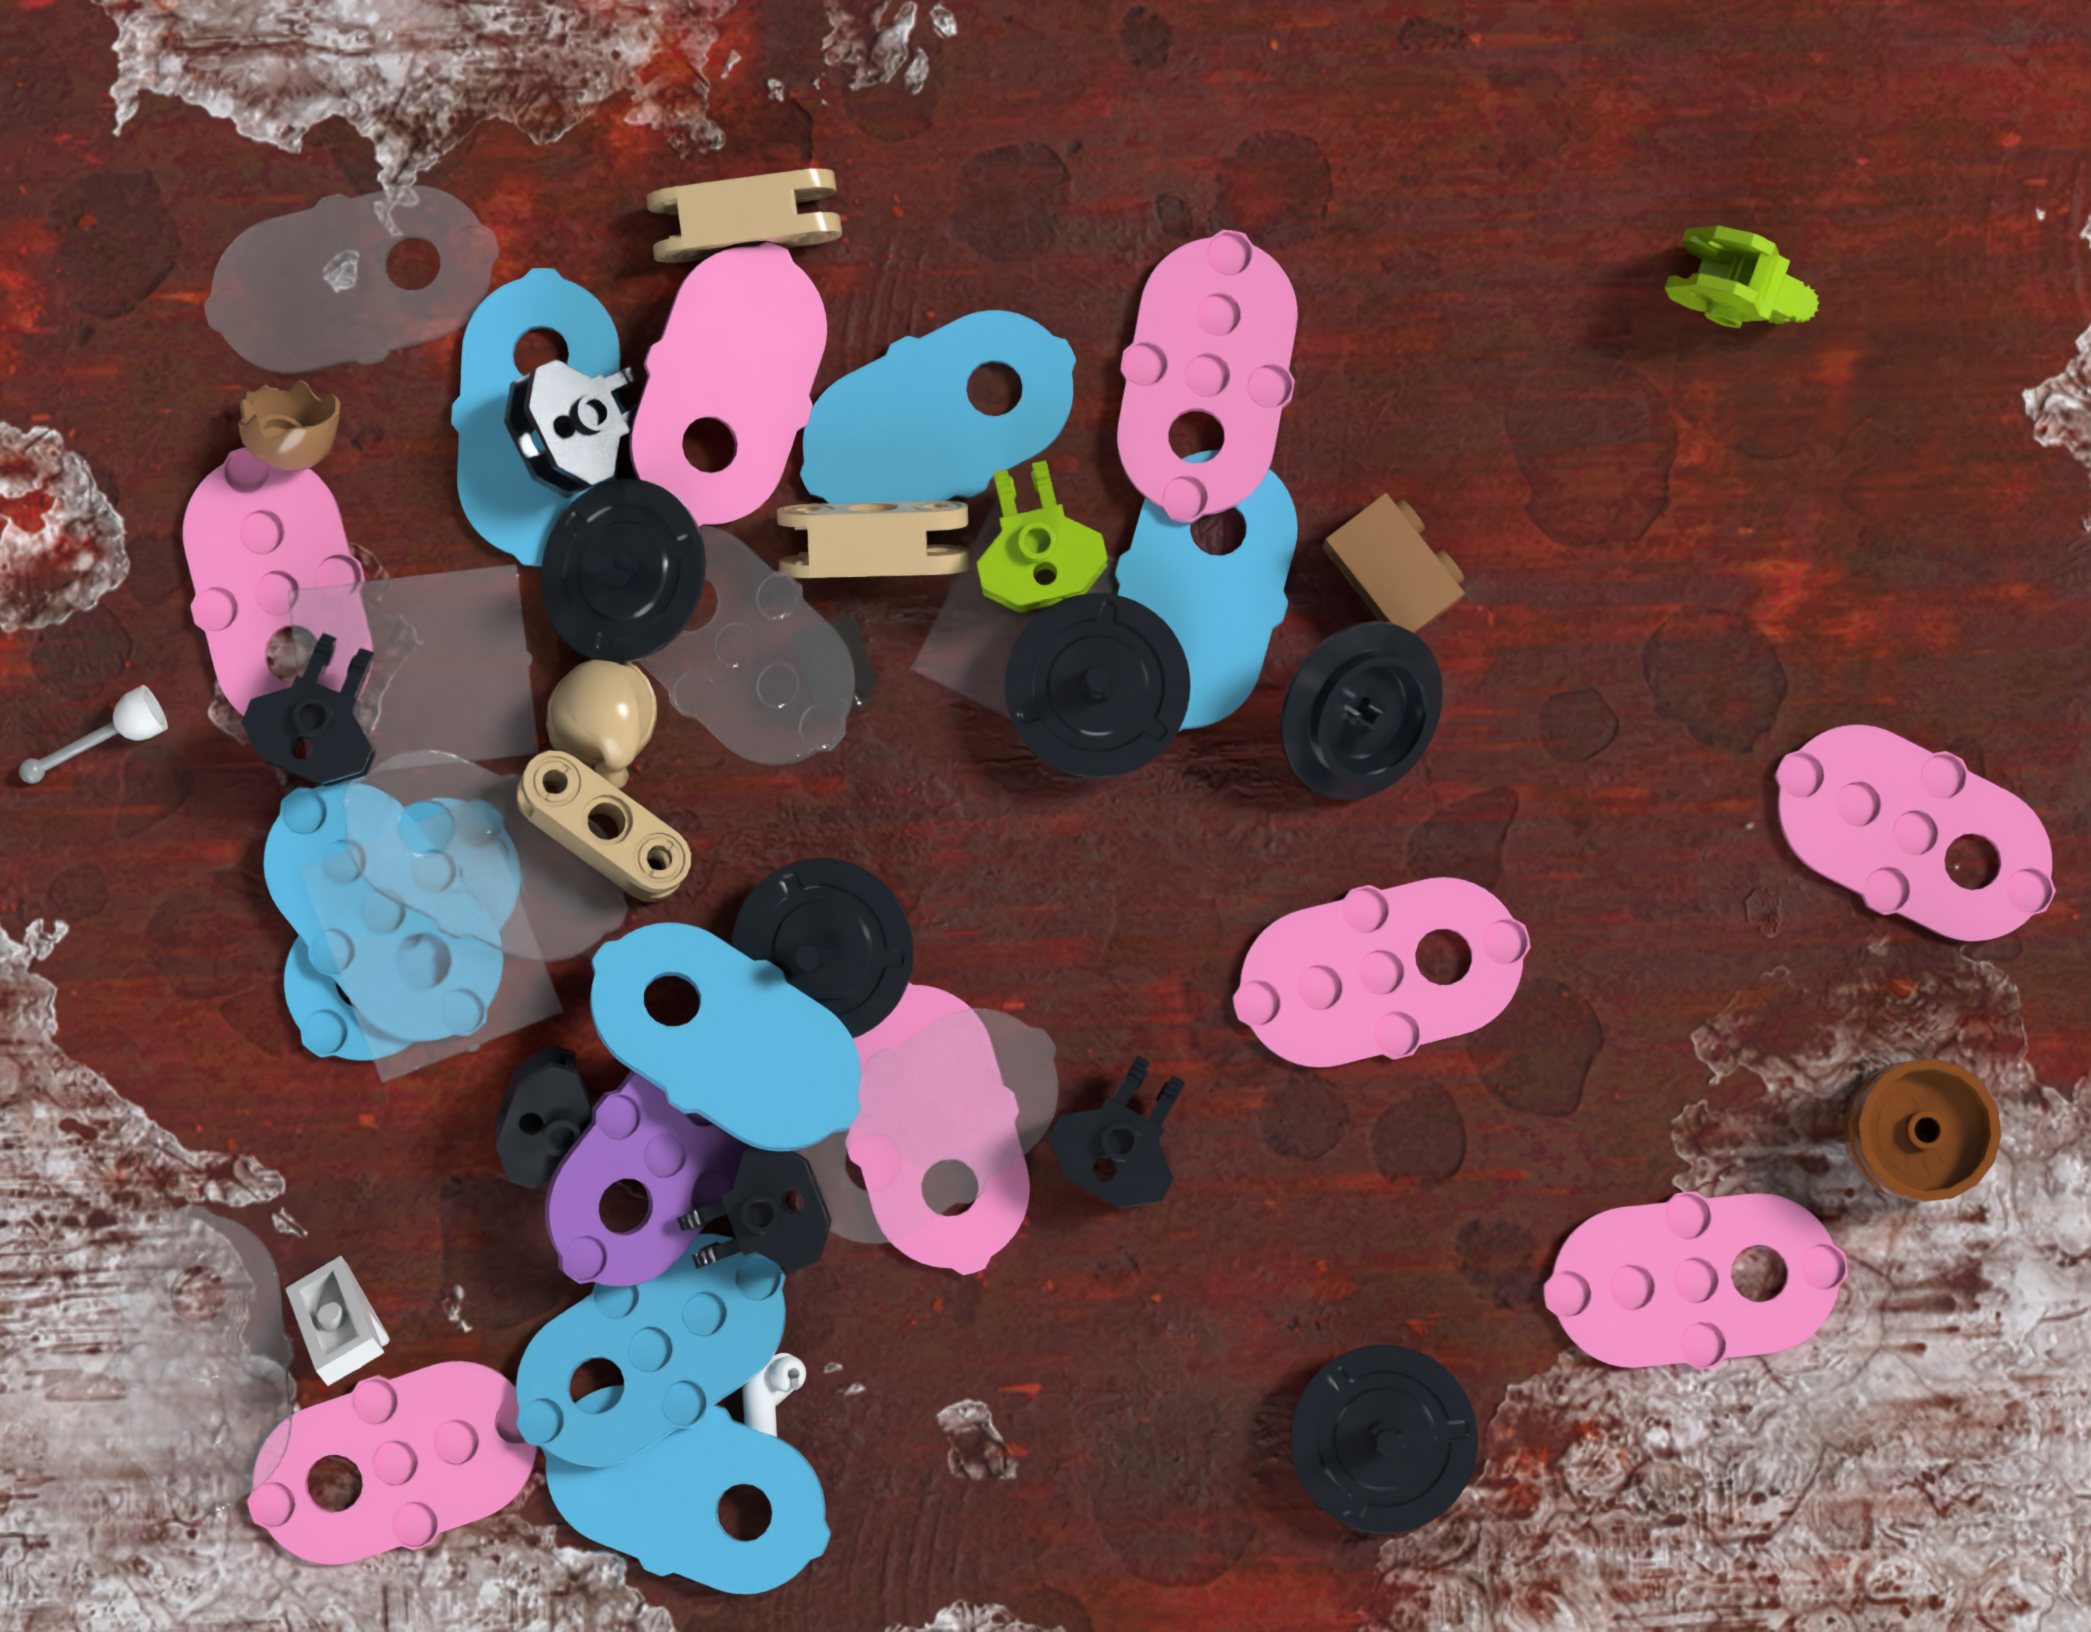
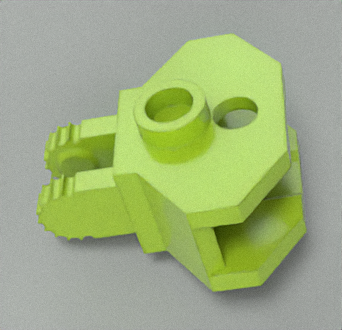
(1740, 280)
(1038, 543)

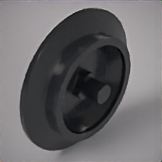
(623, 570)
(1097, 685)
(1361, 710)
(832, 936)
(1384, 1439)

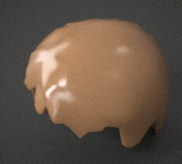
(288, 426)

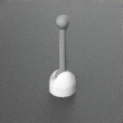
(135, 717)

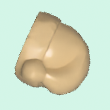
(602, 716)

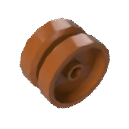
(1961, 1131)

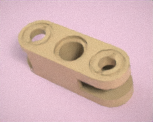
(745, 214)
(875, 539)
(587, 793)

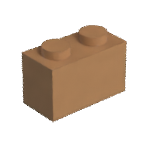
(1394, 565)

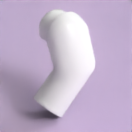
(768, 1389)

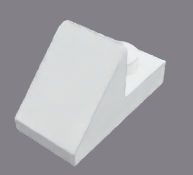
(336, 1321)

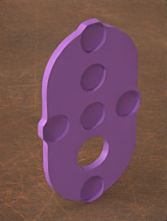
(674, 1156)

